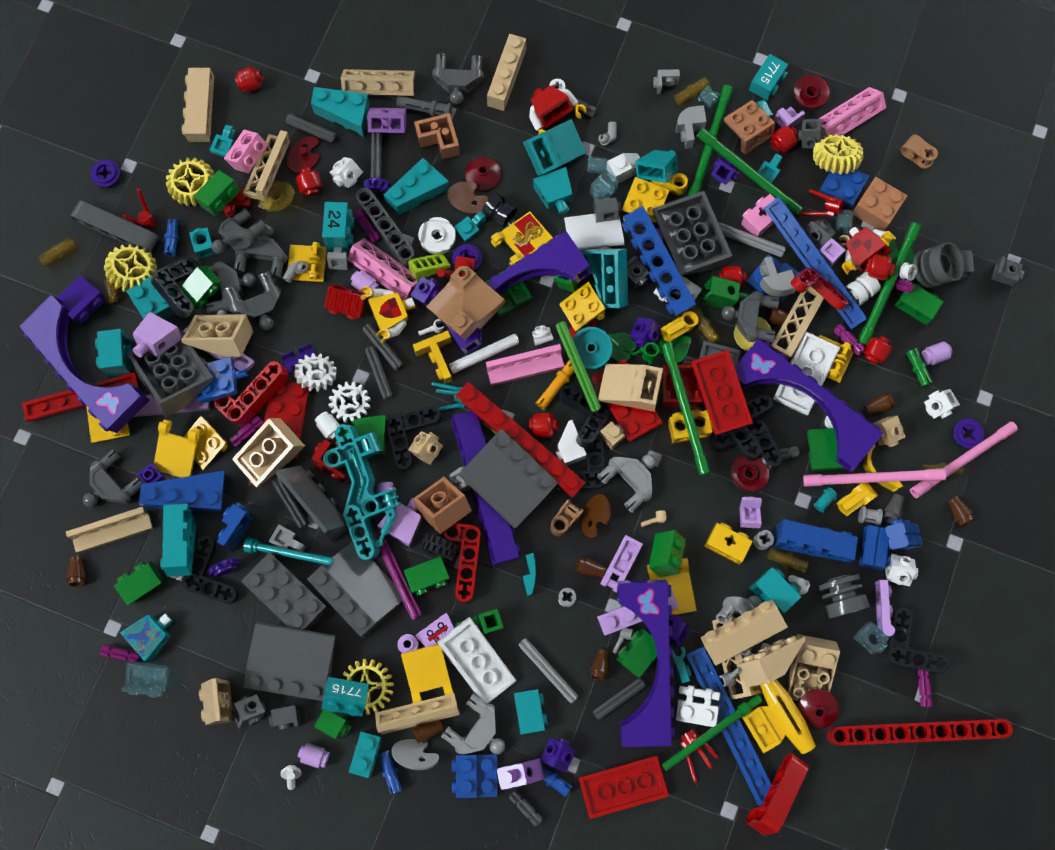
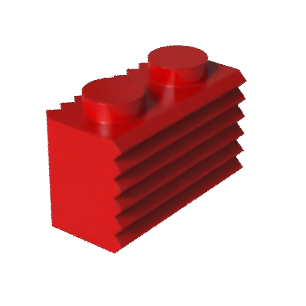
(345, 301)

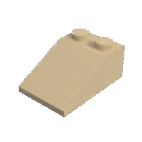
(219, 334)
(268, 451)
(216, 701)

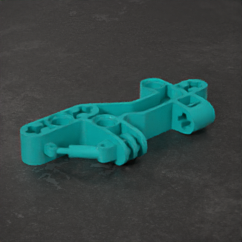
(361, 493)

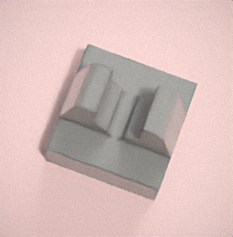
(337, 259)

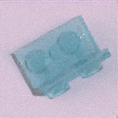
(146, 679)

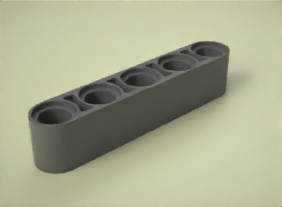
(381, 220)
(114, 226)

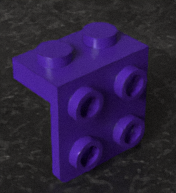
(82, 299)

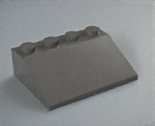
(692, 234)
(172, 377)
(508, 478)
(314, 500)
(356, 590)
(289, 661)

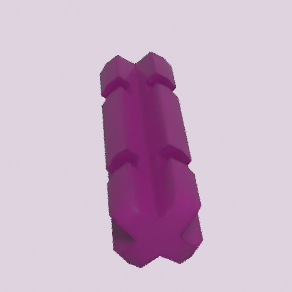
(367, 226)
(903, 285)
(846, 336)
(246, 431)
(119, 653)
(925, 689)

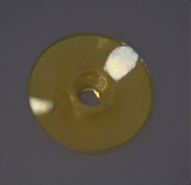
(279, 196)

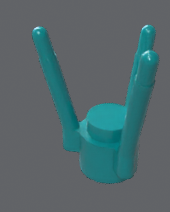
(451, 392)

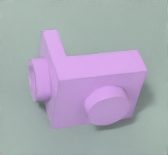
(750, 512)

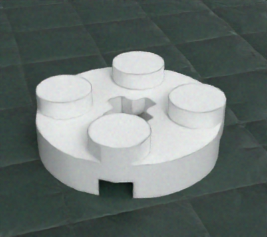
(430, 228)

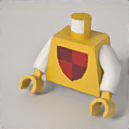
(388, 310)

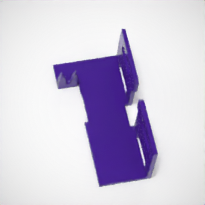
(290, 362)

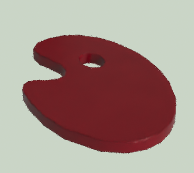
(302, 158)

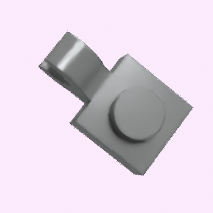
(285, 538)

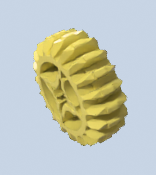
(838, 154)
(182, 176)
(122, 260)
(366, 677)

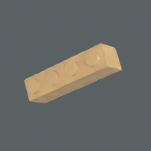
(506, 72)
(198, 105)
(743, 632)

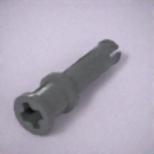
(433, 107)

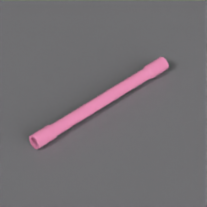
(1001, 434)
(928, 475)

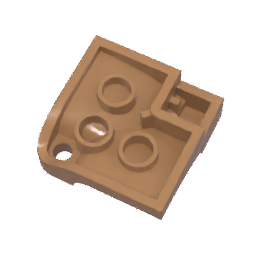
(465, 302)

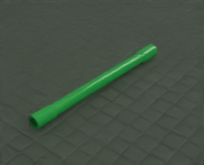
(724, 99)
(712, 141)
(909, 239)
(700, 457)

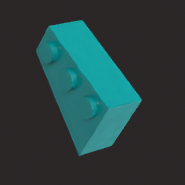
(342, 107)
(415, 187)
(610, 275)
(178, 540)

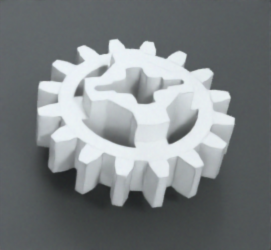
(315, 372)
(353, 396)

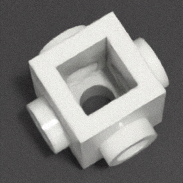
(345, 172)
(941, 403)
(901, 570)

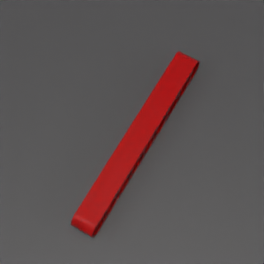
(928, 729)

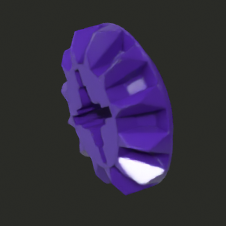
(100, 168)
(377, 185)
(472, 252)
(968, 424)
(224, 567)

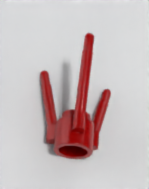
(833, 205)
(144, 218)
(689, 738)

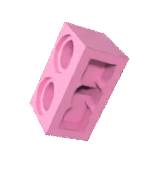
(246, 151)

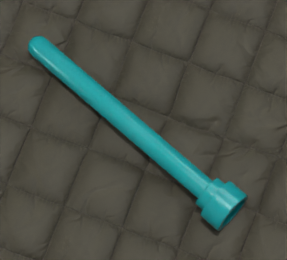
(252, 545)

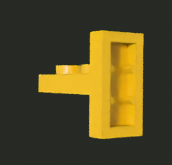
(433, 344)

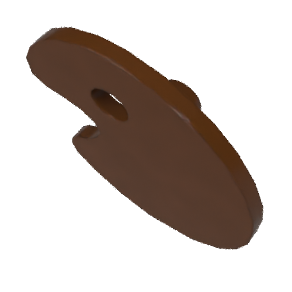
(462, 195)
(598, 511)

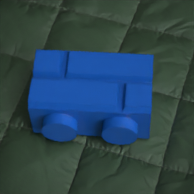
(903, 535)
(874, 548)

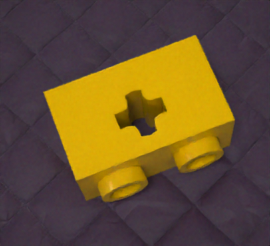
(736, 551)

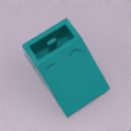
(554, 147)

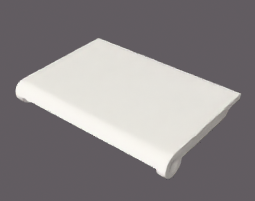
(593, 235)

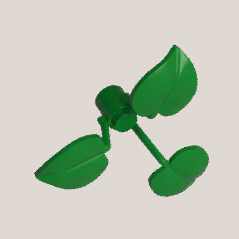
(624, 346)

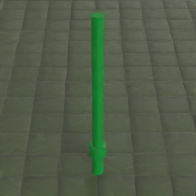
(742, 710)

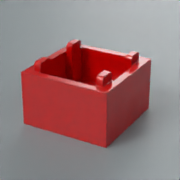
(668, 393)

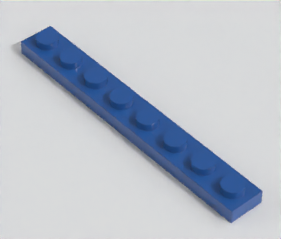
(812, 257)
(735, 733)

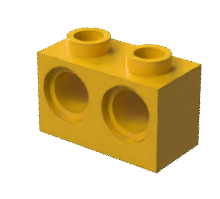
(680, 436)

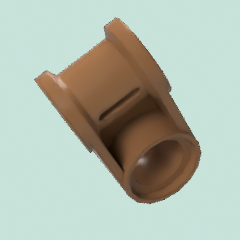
(918, 150)
(568, 516)

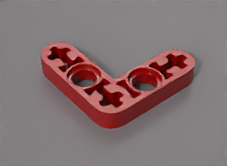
(810, 278)

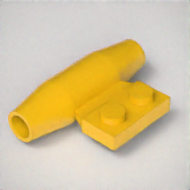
(779, 718)

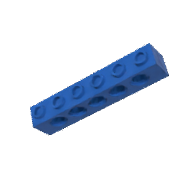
(640, 218)

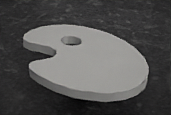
(408, 753)

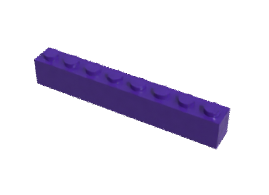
(496, 529)

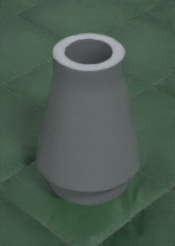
(893, 510)

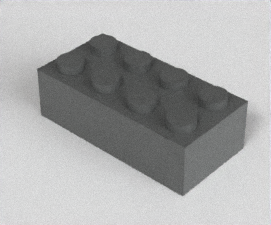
(284, 594)

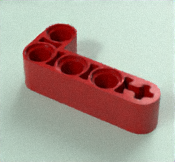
(255, 391)
(465, 564)
(780, 796)

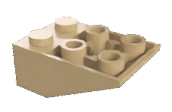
(631, 385)
(770, 661)
(813, 666)

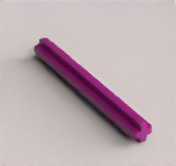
(398, 578)

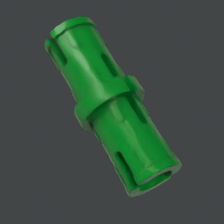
(919, 367)

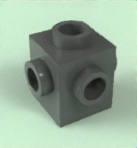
(811, 133)
(820, 232)
(248, 711)

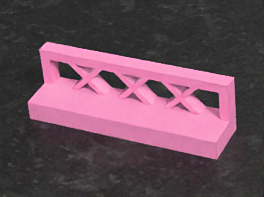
(853, 115)
(381, 269)
(524, 365)

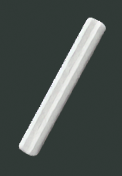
(484, 353)

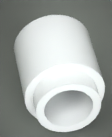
(327, 424)

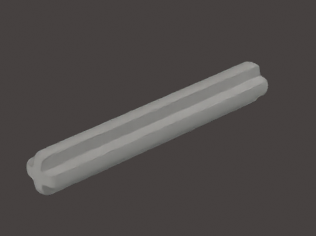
(752, 240)
(548, 670)

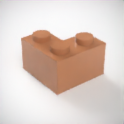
(438, 131)

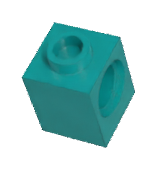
(202, 250)

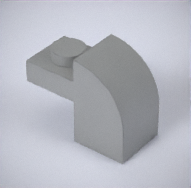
(688, 121)
(775, 283)

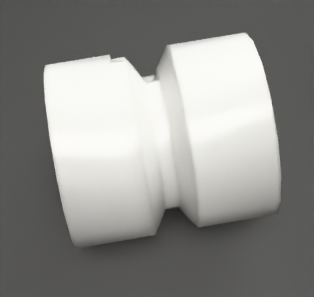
(863, 288)

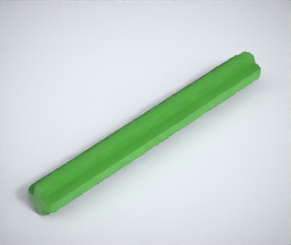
(578, 366)

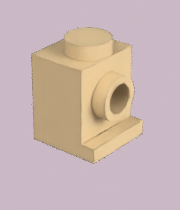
(612, 435)

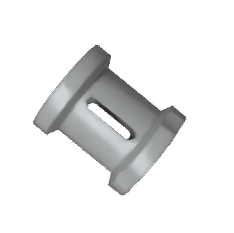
(870, 515)
(758, 542)
(567, 591)

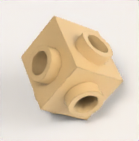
(891, 430)
(426, 447)

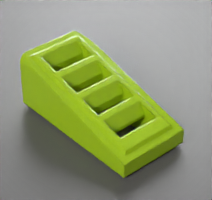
(418, 268)

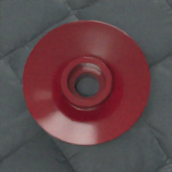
(815, 86)
(487, 180)
(758, 472)
(816, 700)

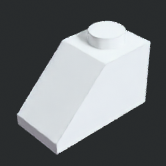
(622, 166)
(568, 449)

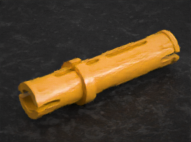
(562, 377)

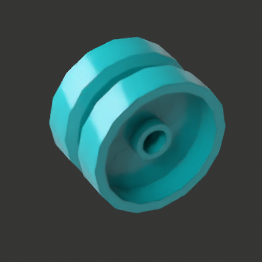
(602, 344)

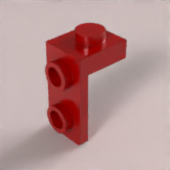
(318, 458)

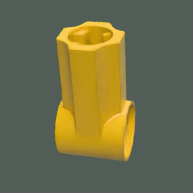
(679, 177)
(679, 326)
(859, 496)

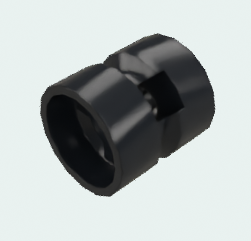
(499, 209)

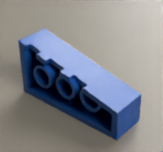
(200, 492)
(815, 541)

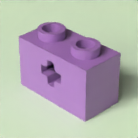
(387, 120)

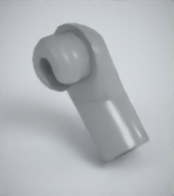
(610, 136)
(294, 269)

